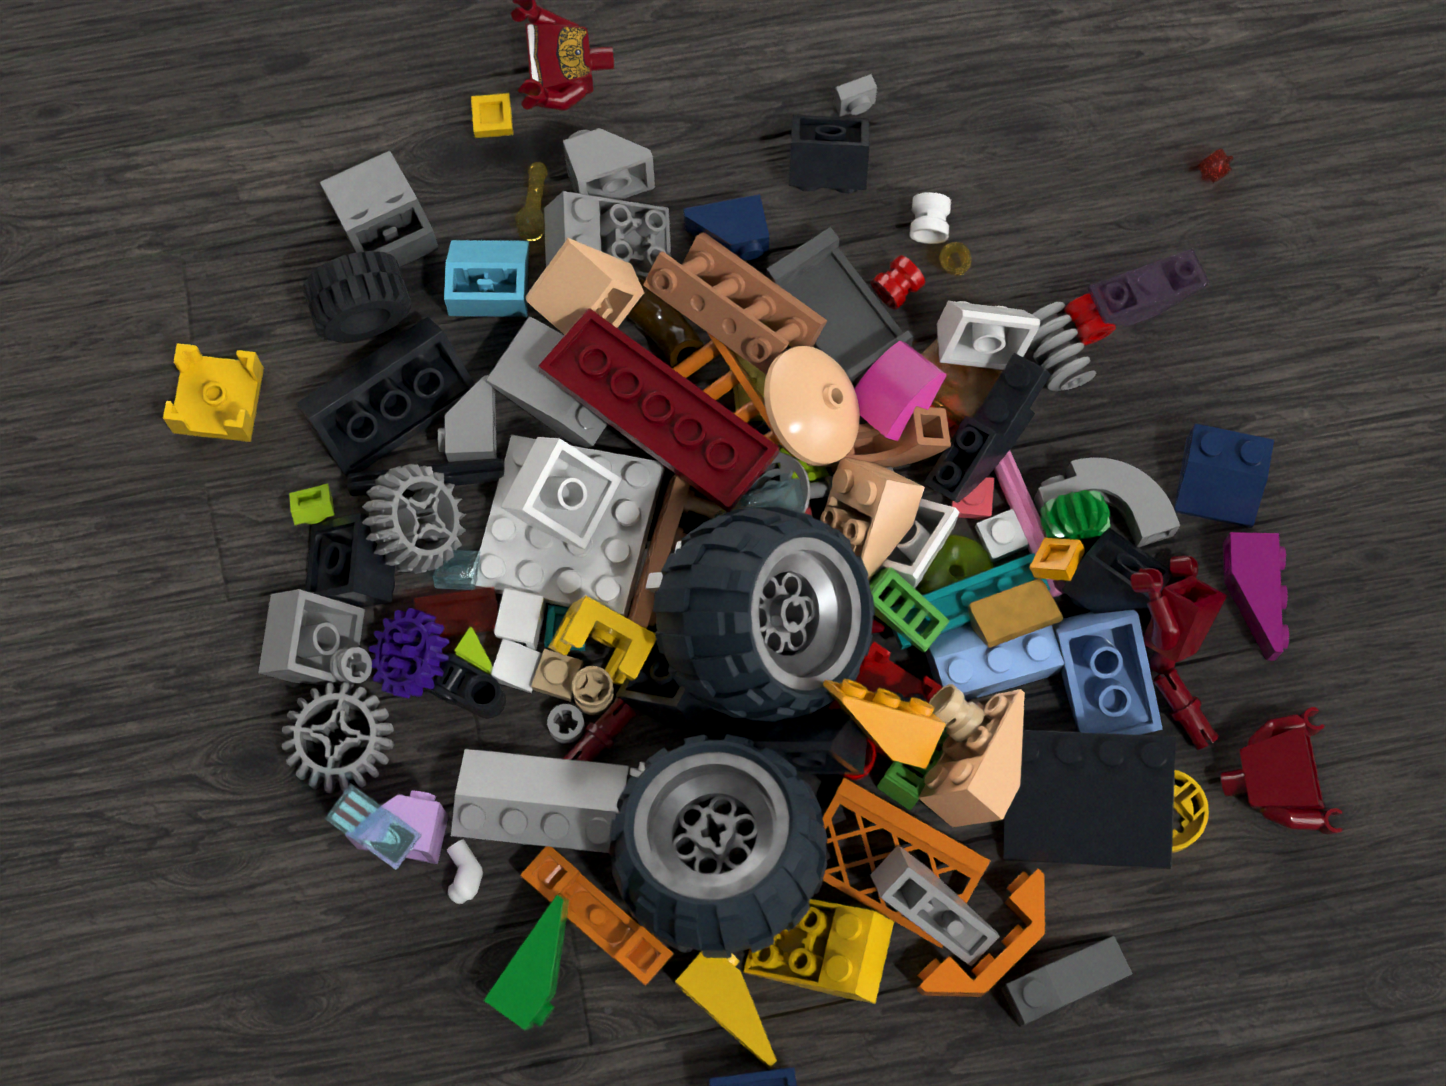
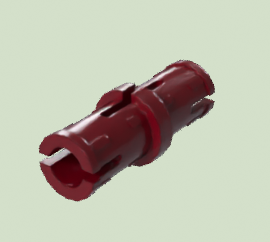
(1185, 708)
(602, 732)

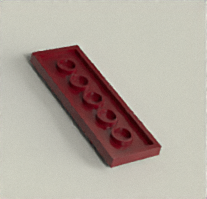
(659, 410)

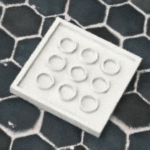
(542, 565)

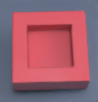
(978, 502)

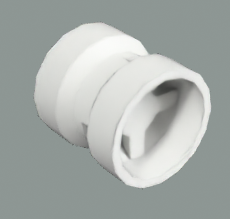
(930, 218)

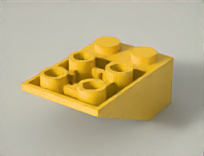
(829, 951)

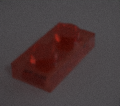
(462, 610)

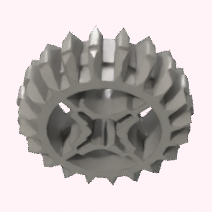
(401, 521)
(339, 721)

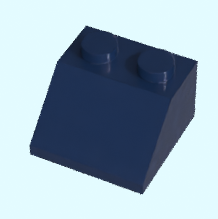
(1223, 475)

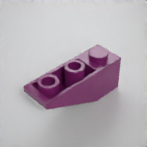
(1254, 581)

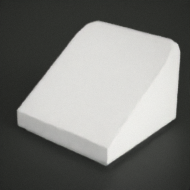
(516, 665)

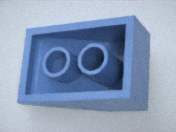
(1107, 673)

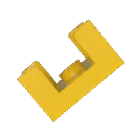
(215, 395)
(610, 628)

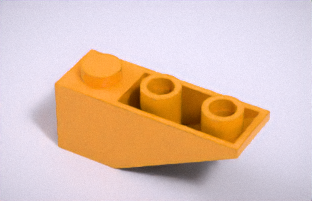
(897, 727)

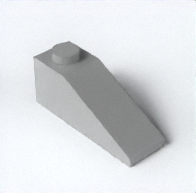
(932, 905)

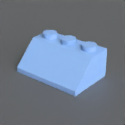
(976, 670)

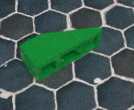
(533, 973)

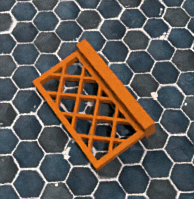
(910, 830)

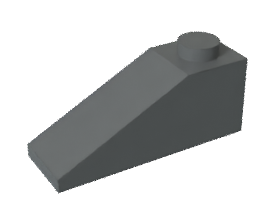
(1066, 981)

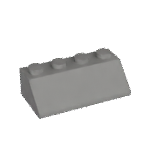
(537, 800)

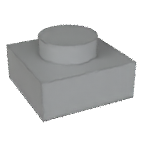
(855, 96)

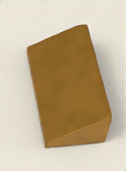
(1013, 613)

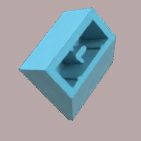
(487, 278)

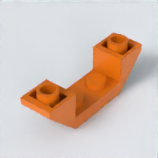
(1029, 905)

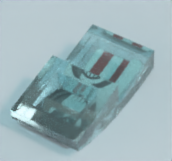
(373, 826)

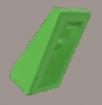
(912, 597)
(903, 784)

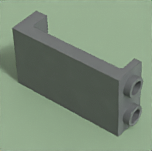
(826, 282)

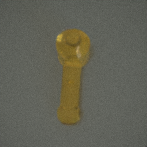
(530, 219)

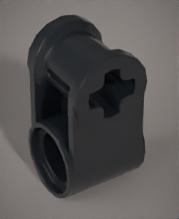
(462, 684)

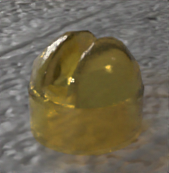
(947, 262)

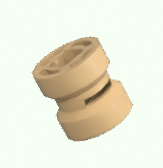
(590, 683)
(960, 716)

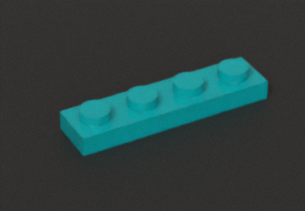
(955, 598)

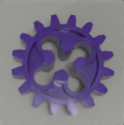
(422, 644)

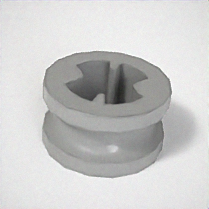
(357, 656)
(577, 718)

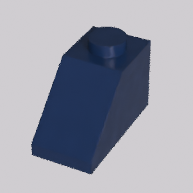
(733, 223)

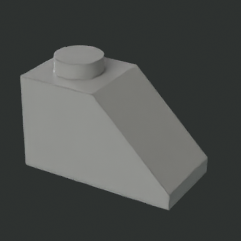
(471, 426)

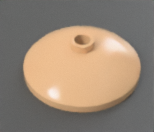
(811, 405)

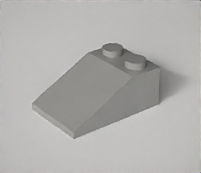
(519, 380)

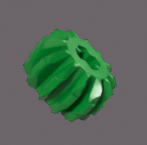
(1075, 516)

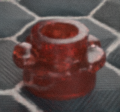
(1215, 166)

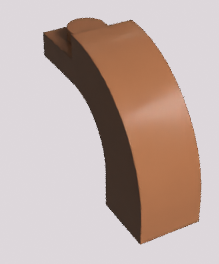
(922, 437)

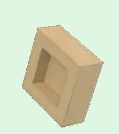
(556, 674)

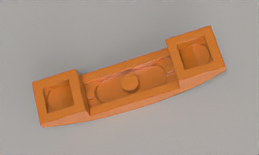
(598, 915)

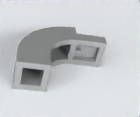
(1125, 489)

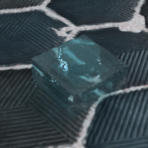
(459, 572)

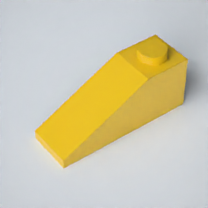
(724, 996)

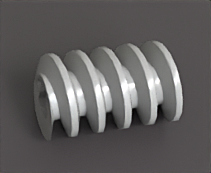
(1056, 352)

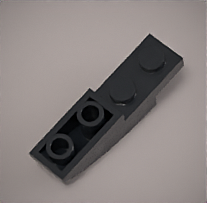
(989, 436)

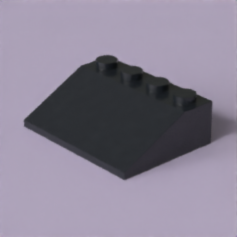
(1093, 800)

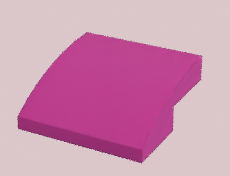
(895, 387)

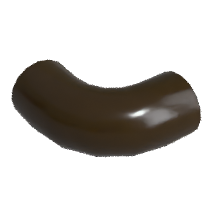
(665, 327)

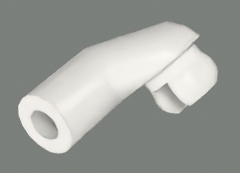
(468, 874)

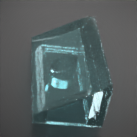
(783, 494)

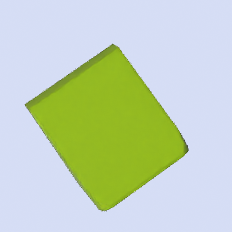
(473, 653)

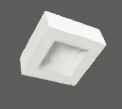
(1001, 535)

